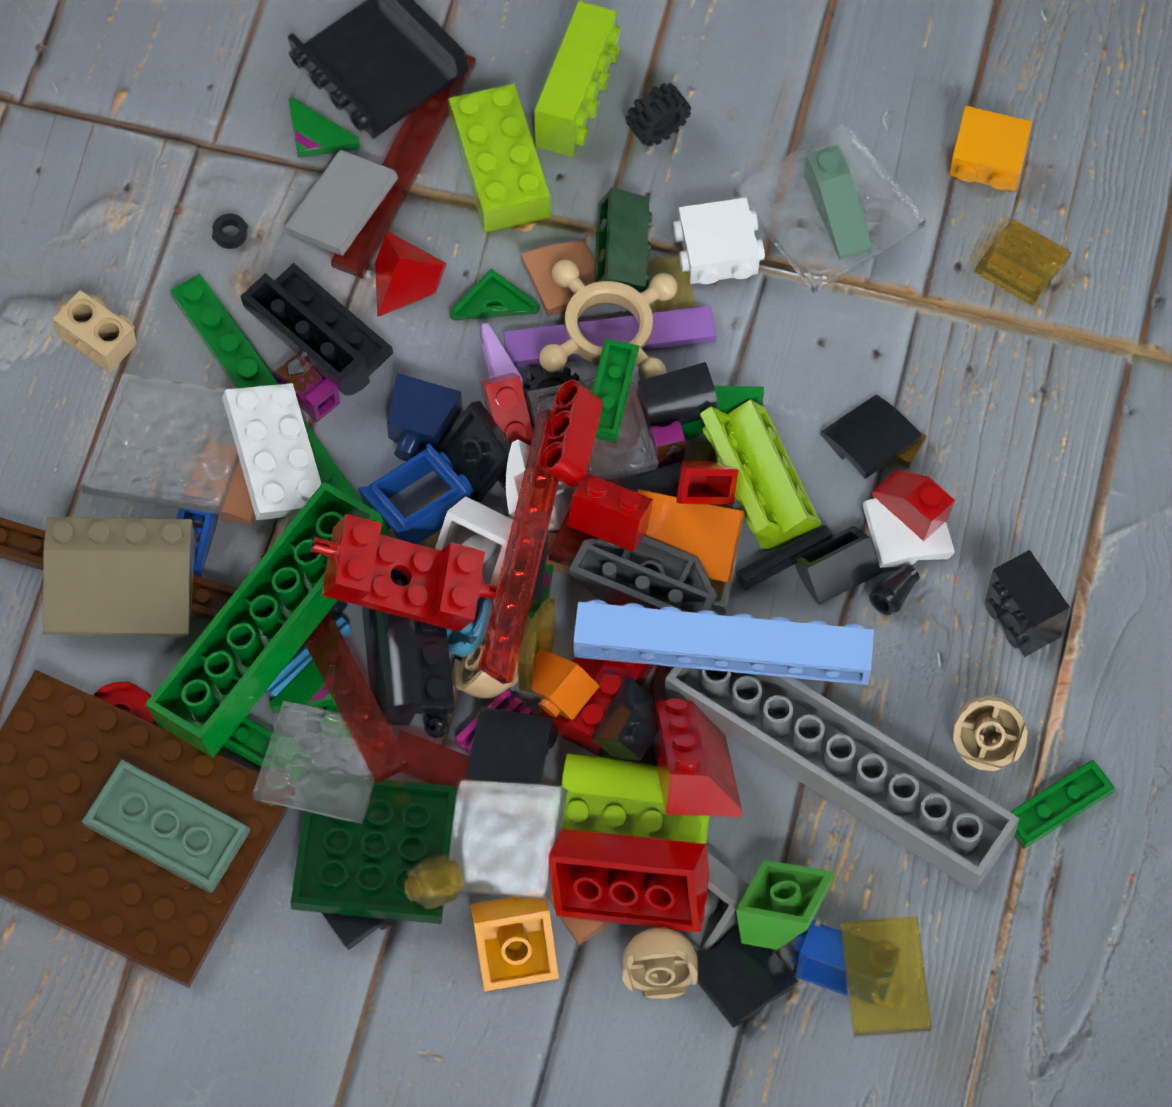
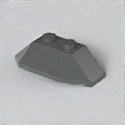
(649, 576)

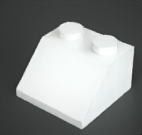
(478, 528)

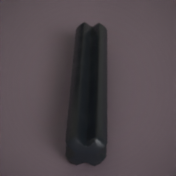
(780, 559)

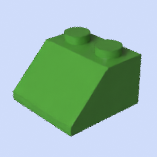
(780, 903)

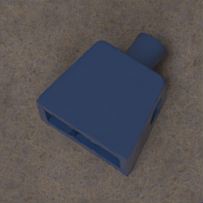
(420, 414)

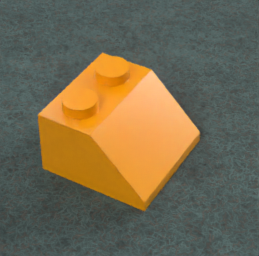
(990, 148)
(514, 942)

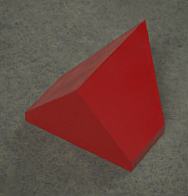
(404, 274)

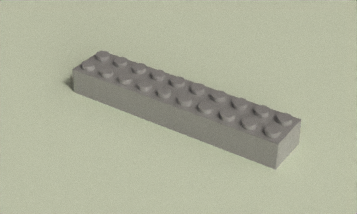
(854, 767)

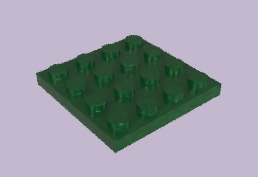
(365, 865)

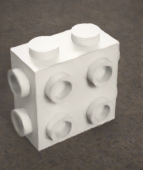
(718, 241)

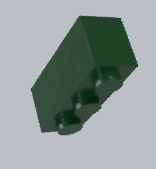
(623, 239)

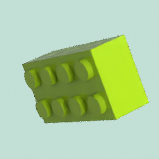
(577, 79)
(499, 158)

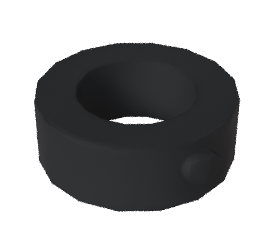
(227, 220)

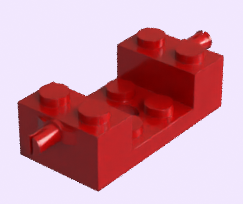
(439, 585)

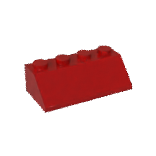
(609, 677)
(693, 762)
(629, 879)

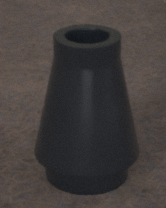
(892, 591)

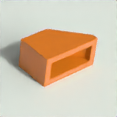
(561, 685)

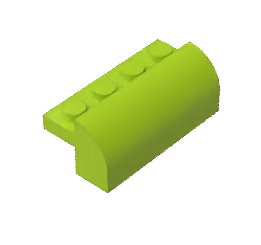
(766, 480)
(623, 800)

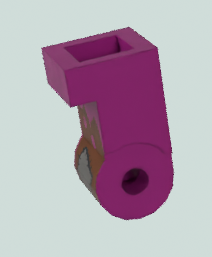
(309, 387)
(668, 443)

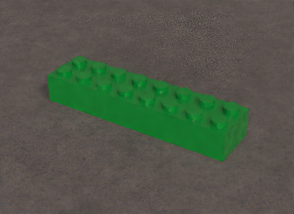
(255, 630)

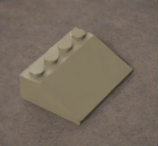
(118, 576)

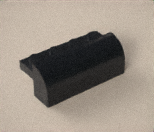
(317, 328)
(407, 664)

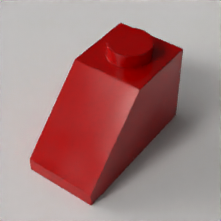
(706, 483)
(915, 501)

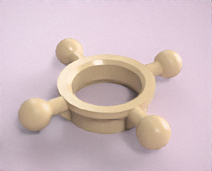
(566, 274)

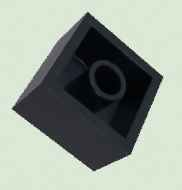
(1026, 603)

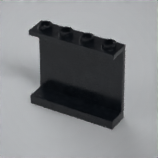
(381, 62)

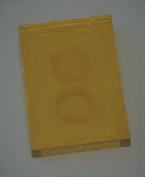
(885, 976)

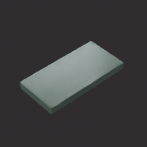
(166, 826)

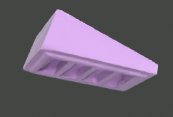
(495, 356)

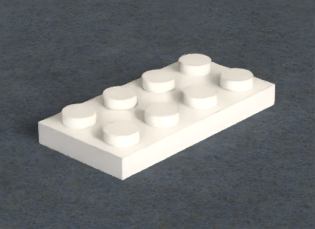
(272, 448)

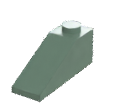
(837, 201)

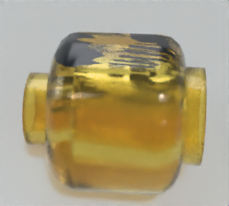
(434, 882)

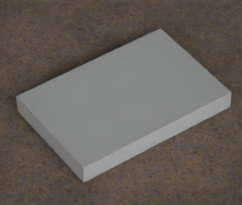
(341, 202)

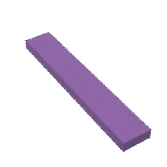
(668, 330)

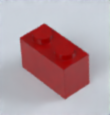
(508, 406)
(610, 512)

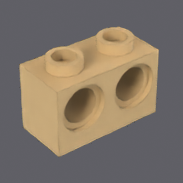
(90, 335)

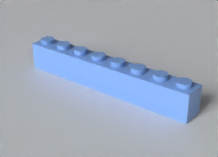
(723, 642)

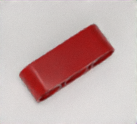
(571, 433)

